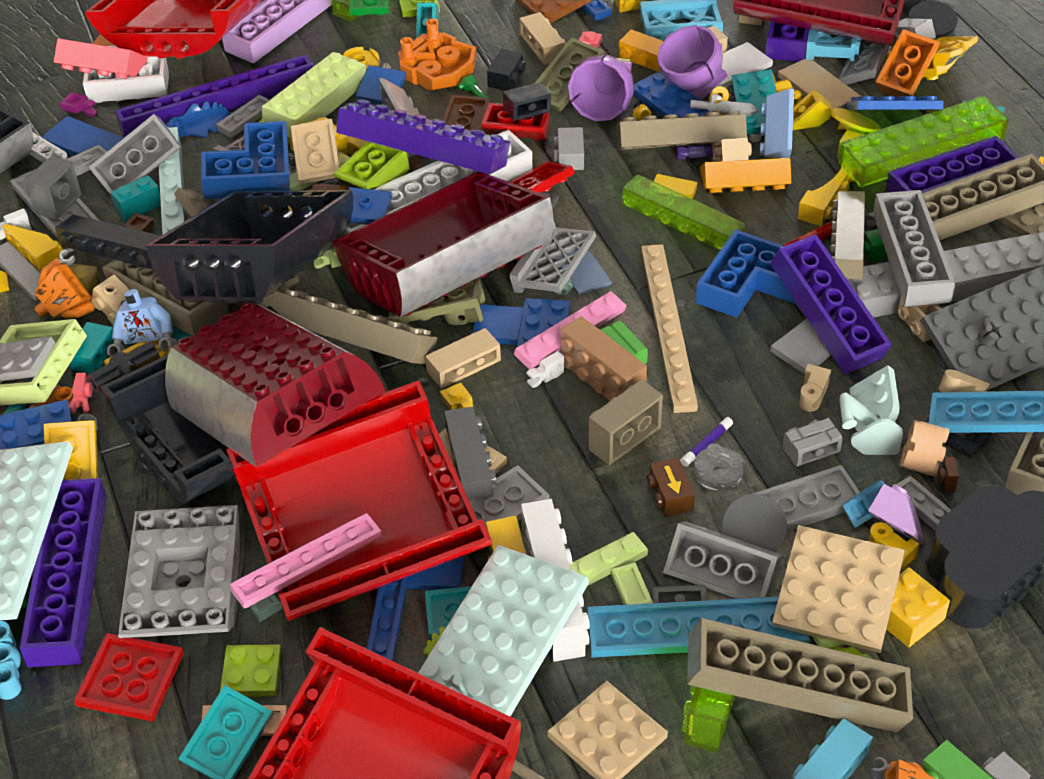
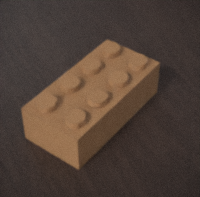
(599, 359)

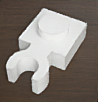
(549, 369)

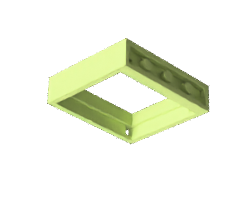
(68, 339)

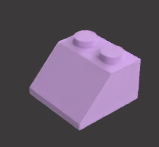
(896, 509)

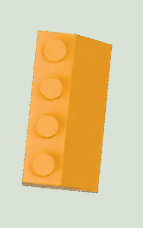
(746, 174)

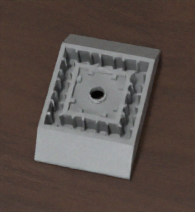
(174, 548)

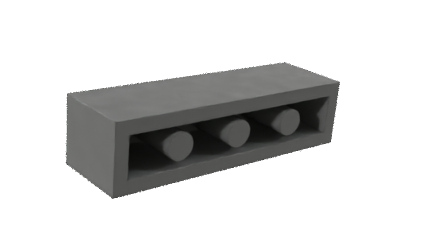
(468, 452)

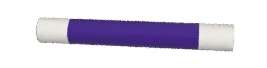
(708, 439)

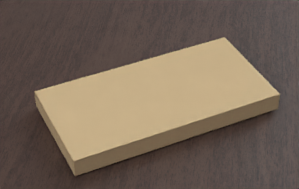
(809, 75)

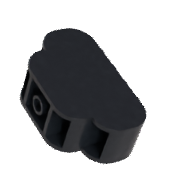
(988, 553)

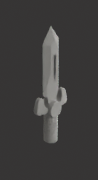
(724, 106)

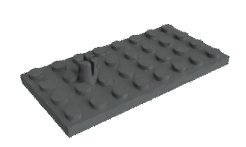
(994, 332)

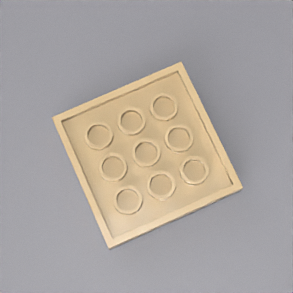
(838, 588)

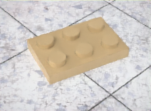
(315, 151)

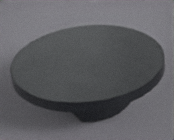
(943, 16)

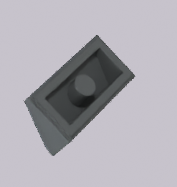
(679, 593)

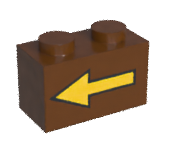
(671, 487)

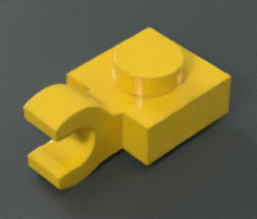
(456, 397)

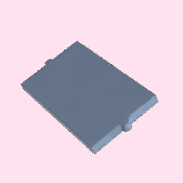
(587, 275)

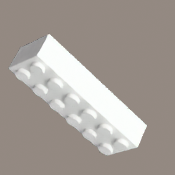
(546, 542)

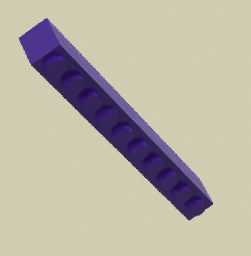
(229, 92)

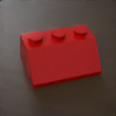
(498, 121)

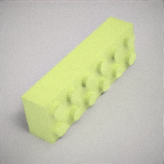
(316, 91)

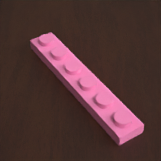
(548, 342)
(305, 560)

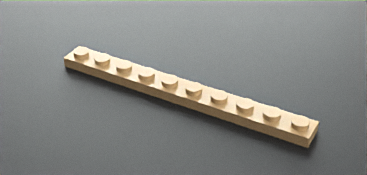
(669, 330)

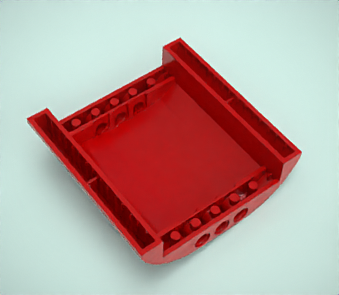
(167, 26)
(371, 462)
(384, 722)

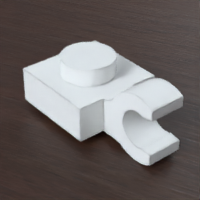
(16, 219)

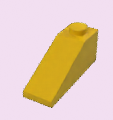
(34, 246)

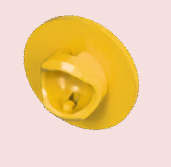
(854, 121)

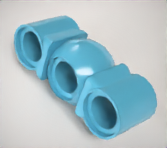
(9, 663)

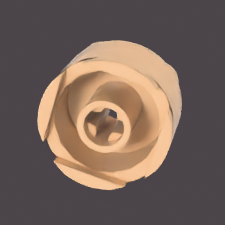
(924, 448)

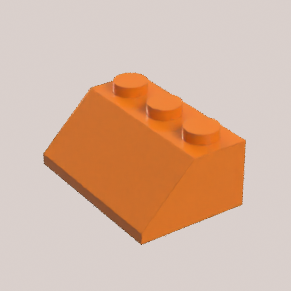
(906, 64)

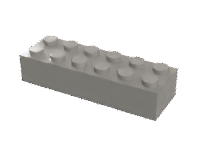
(913, 248)

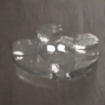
(718, 456)

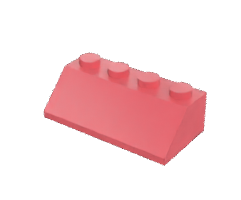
(98, 58)

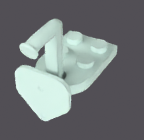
(873, 412)

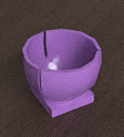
(692, 61)
(602, 86)

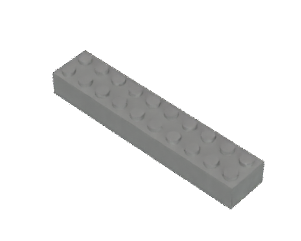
(972, 267)

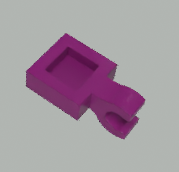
(77, 102)

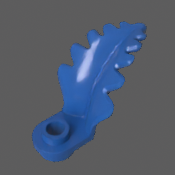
(199, 120)

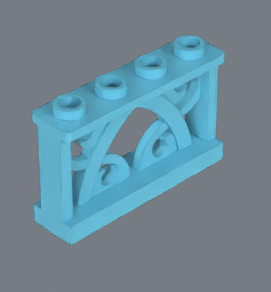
(663, 11)
(831, 47)

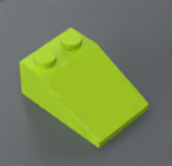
(373, 166)

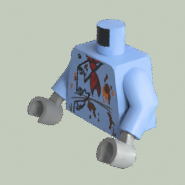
(141, 322)

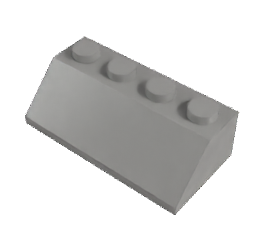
(396, 98)
(136, 154)
(722, 562)

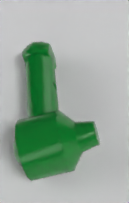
(469, 83)

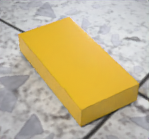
(678, 185)

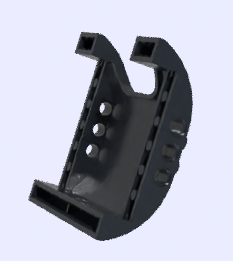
(169, 444)

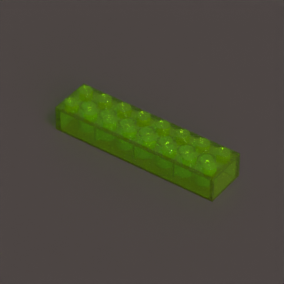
(890, 148)

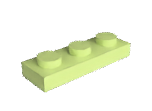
(616, 554)

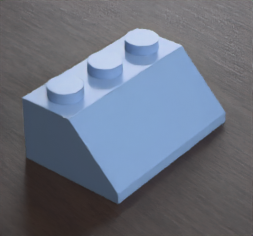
(778, 125)

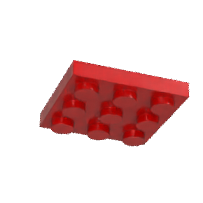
(129, 677)

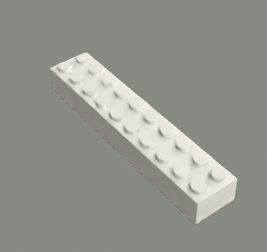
(441, 174)

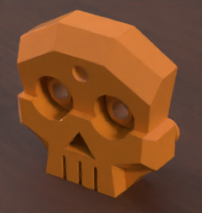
(436, 59)

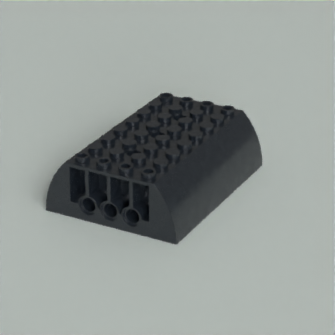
(245, 249)

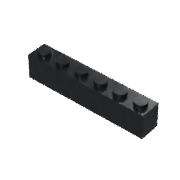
(106, 240)

